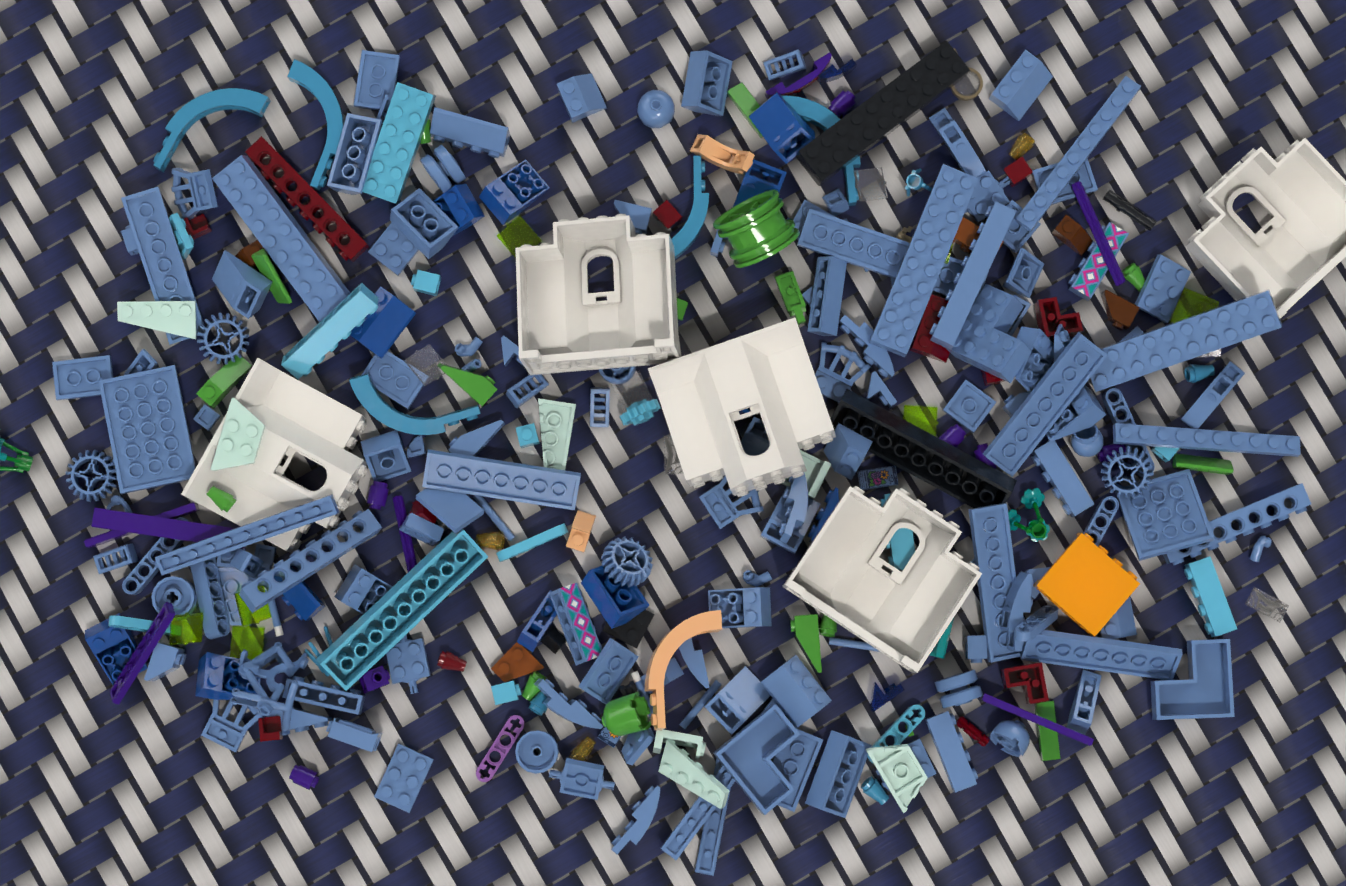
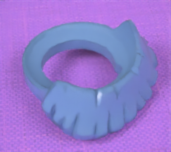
(117, 500)

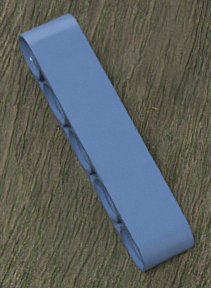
(1120, 404)
(1106, 515)
(148, 560)
(210, 598)

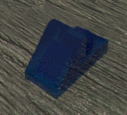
(879, 698)

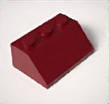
(921, 342)

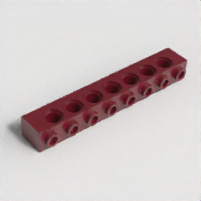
(262, 149)

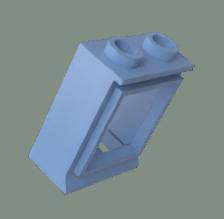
(353, 734)

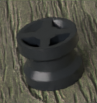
(628, 689)

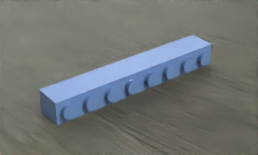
(973, 275)

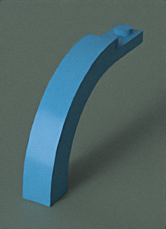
(314, 83)
(202, 106)
(824, 119)
(698, 214)
(402, 422)

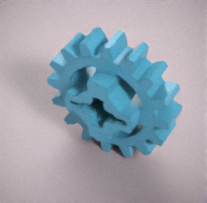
(640, 412)

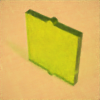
(518, 234)
(922, 417)
(246, 615)
(186, 629)
(248, 639)

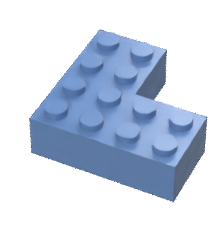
(984, 335)
(1206, 692)
(749, 755)

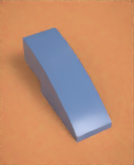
(695, 662)

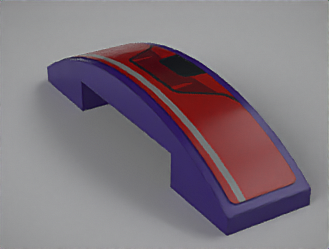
(819, 66)

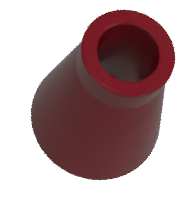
(451, 662)

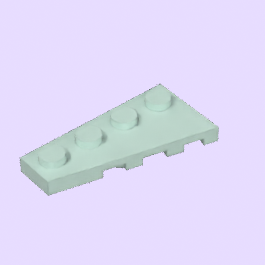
(164, 316)
(556, 431)
(687, 773)

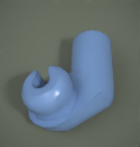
(468, 350)
(473, 365)
(1263, 541)
(754, 579)

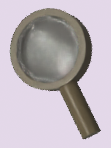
(969, 86)

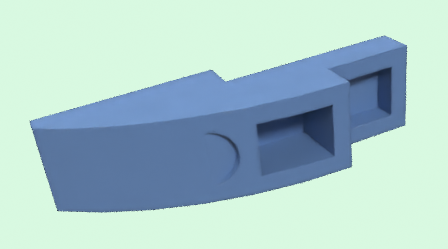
(957, 143)
(872, 353)
(1212, 396)
(796, 502)
(1016, 603)
(573, 711)
(644, 814)

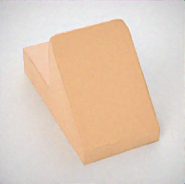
(580, 531)

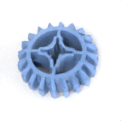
(239, 331)
(1134, 468)
(75, 473)
(626, 561)

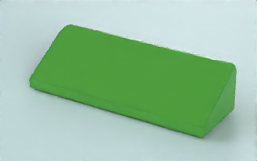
(744, 102)
(268, 270)
(1202, 464)
(1047, 738)

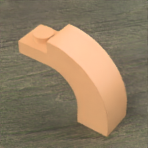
(721, 155)

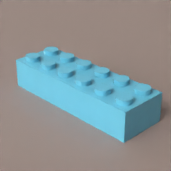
(398, 142)

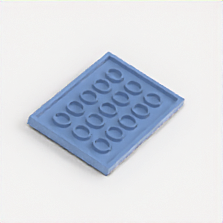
(147, 429)

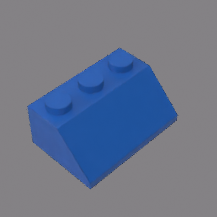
(384, 325)
(302, 599)
(615, 602)

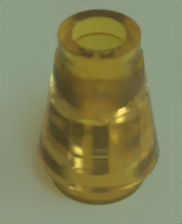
(1021, 146)
(491, 540)
(583, 750)

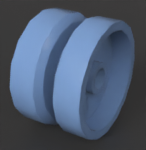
(443, 168)
(171, 586)
(959, 691)
(547, 746)

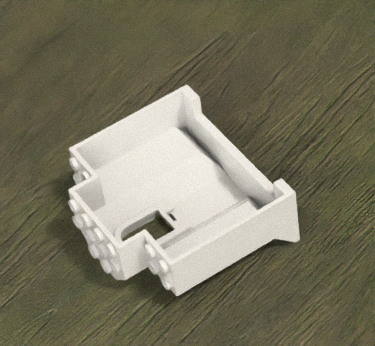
(1307, 225)
(565, 325)
(757, 372)
(294, 421)
(896, 611)

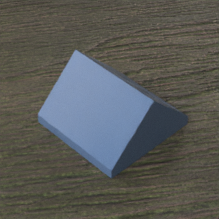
(1023, 273)

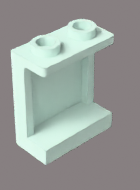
(814, 475)
(681, 739)

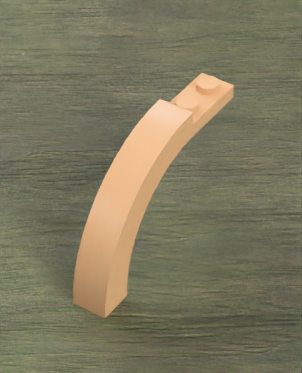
(655, 674)

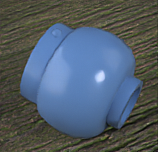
(1087, 441)

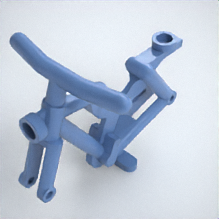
(251, 670)

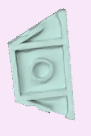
(238, 438)
(899, 771)

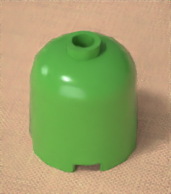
(626, 715)

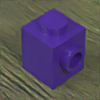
(374, 679)

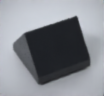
(554, 640)

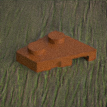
(516, 663)

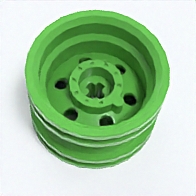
(756, 228)

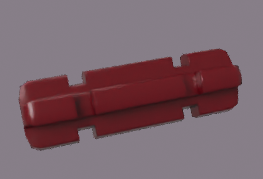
(972, 731)

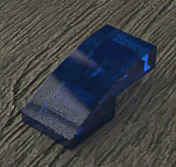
(832, 73)

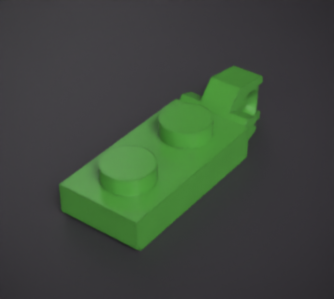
(791, 296)

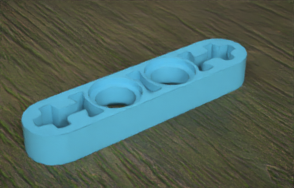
(532, 542)
(132, 624)
(894, 731)

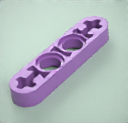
(497, 746)

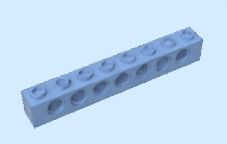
(1297, 496)
(256, 599)

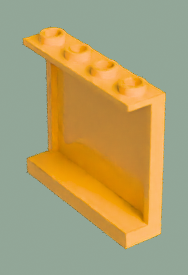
(1087, 584)

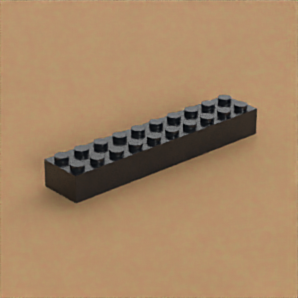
(882, 113)
(923, 453)

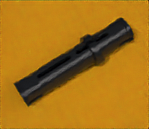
(1130, 210)

